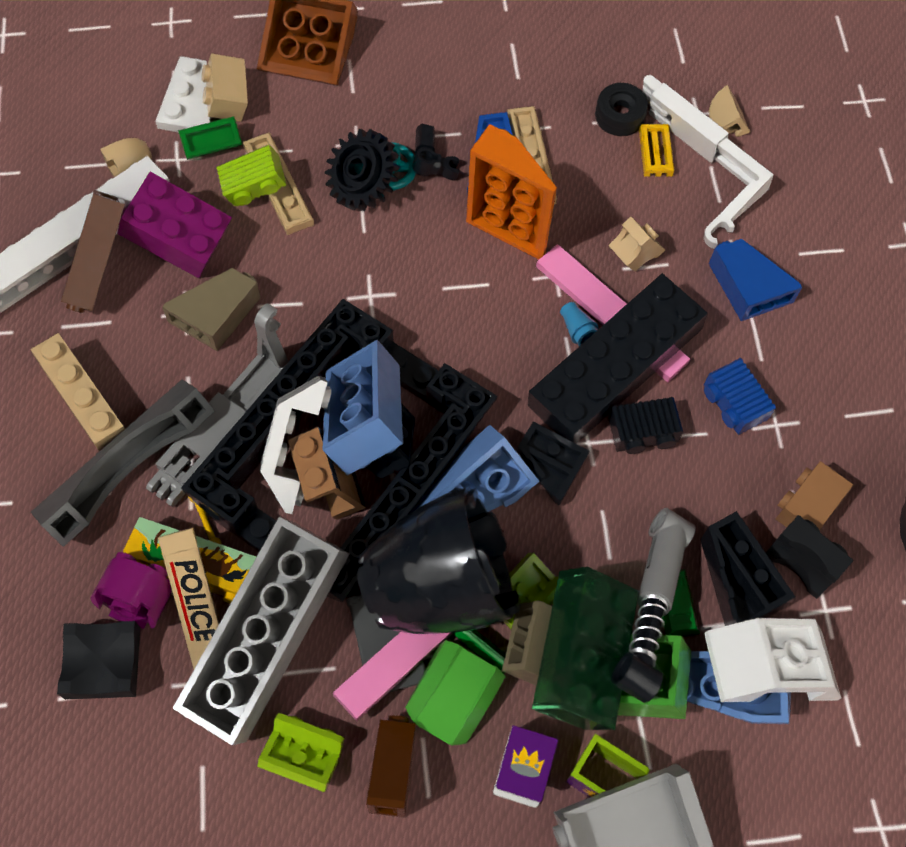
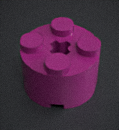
(133, 590)

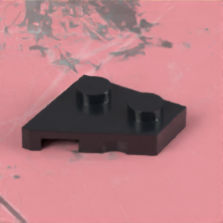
(552, 459)

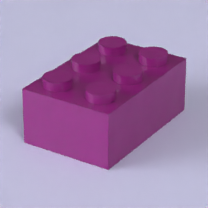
(173, 224)

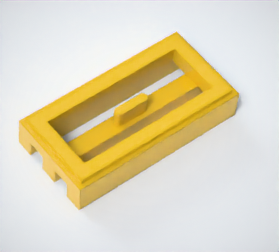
(657, 168)

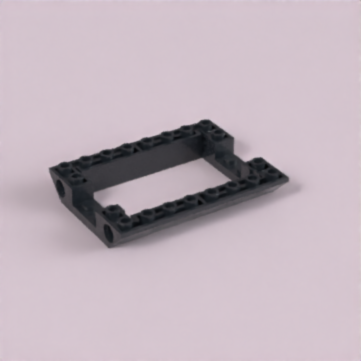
(344, 332)

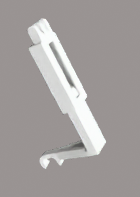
(711, 143)

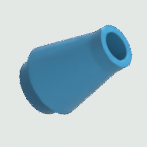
(578, 323)

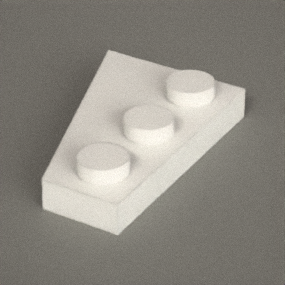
(184, 97)

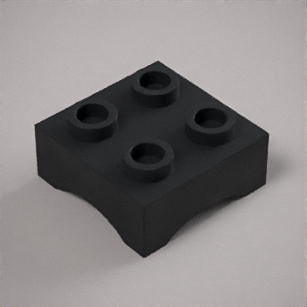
(810, 555)
(99, 660)

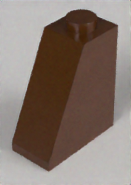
(391, 767)

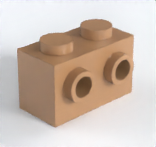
(816, 498)

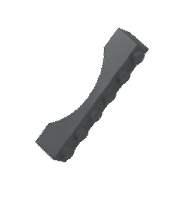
(79, 497)

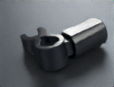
(429, 162)

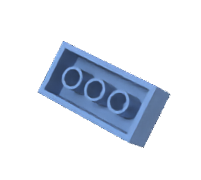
(363, 408)

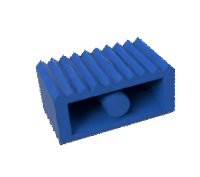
(738, 396)

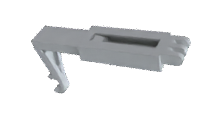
(227, 408)

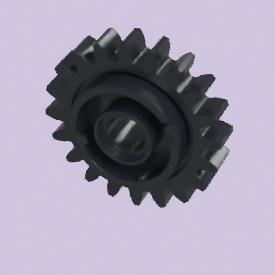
(362, 170)

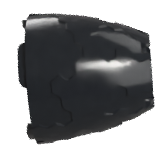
(439, 569)

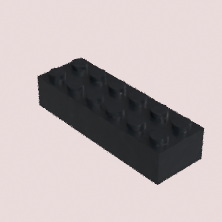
(616, 359)

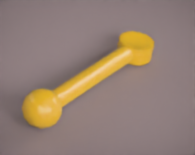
(206, 524)

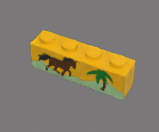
(223, 565)

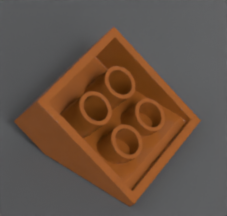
(308, 38)

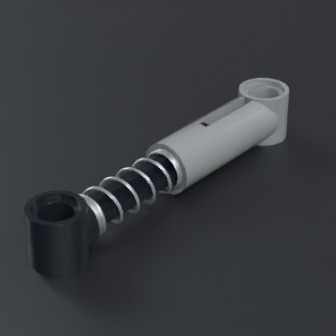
(637, 669)

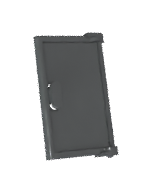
(373, 639)

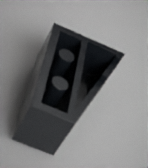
(742, 572)

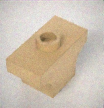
(636, 244)

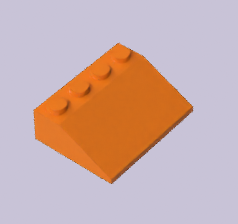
(509, 192)

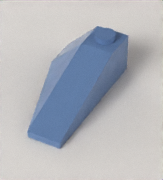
(490, 467)
(703, 691)

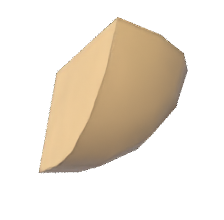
(727, 113)
(124, 153)

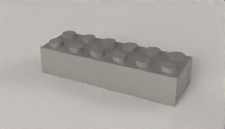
(261, 631)

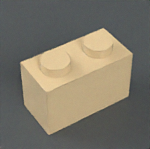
(225, 87)

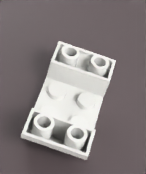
(284, 481)
(771, 658)

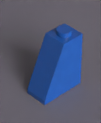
(751, 279)

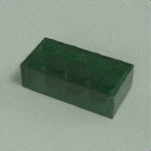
(583, 644)

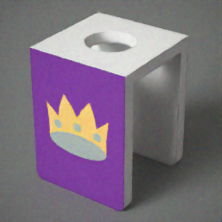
(525, 766)

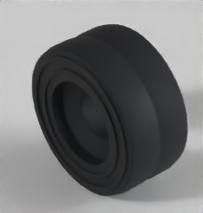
(621, 95)

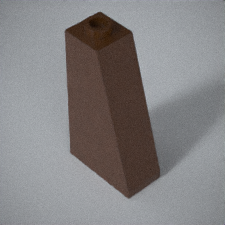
(92, 251)

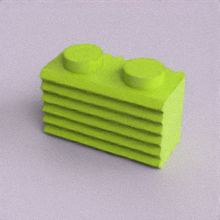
(251, 176)

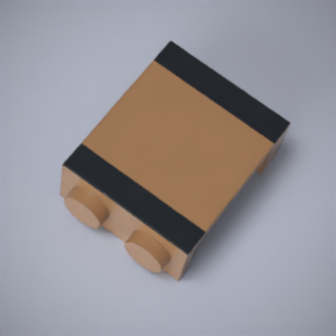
(323, 477)

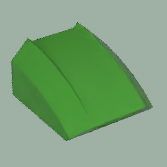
(453, 693)

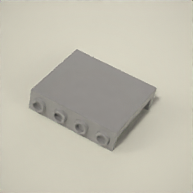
(640, 813)

